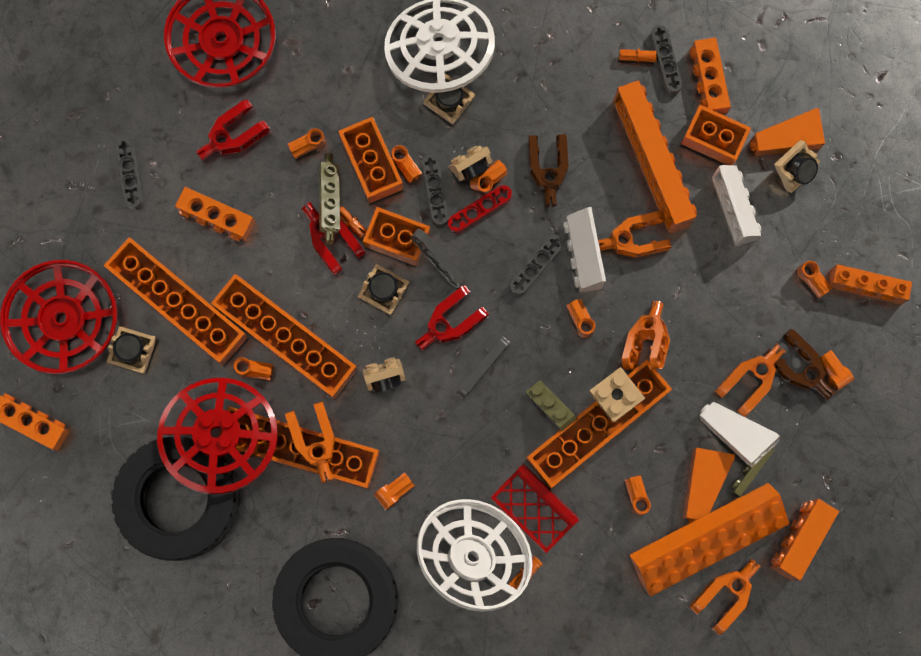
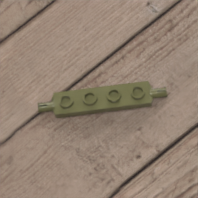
(329, 198)

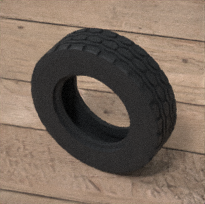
(139, 529)
(297, 573)

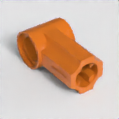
(305, 145)
(405, 165)
(489, 177)
(815, 280)
(580, 317)
(255, 369)
(838, 375)
(637, 493)
(390, 494)

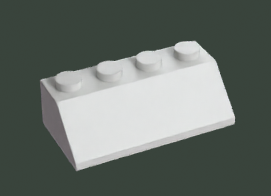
(736, 204)
(585, 250)

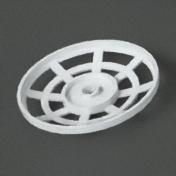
(439, 49)
(480, 549)

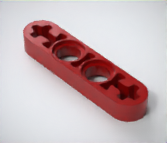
(478, 207)

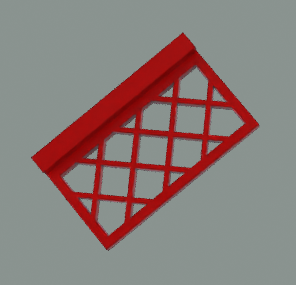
(547, 496)

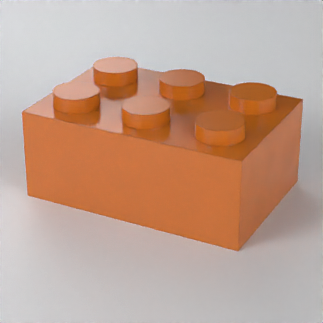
(716, 135)
(392, 235)

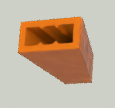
(785, 135)
(705, 480)

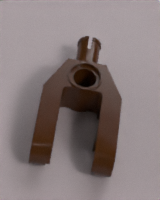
(557, 173)
(814, 366)

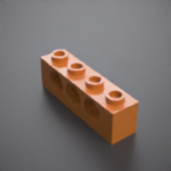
(709, 49)
(191, 198)
(870, 284)
(52, 439)

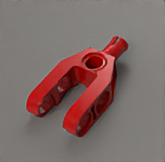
(232, 145)
(317, 237)
(450, 333)

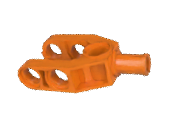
(629, 248)
(650, 328)
(751, 364)
(307, 451)
(741, 595)

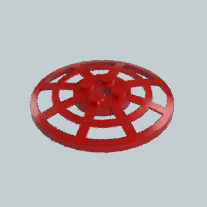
(219, 50)
(49, 312)
(219, 446)

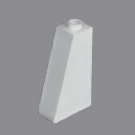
(740, 434)

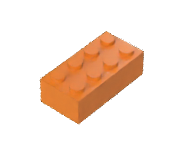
(370, 160)
(804, 539)

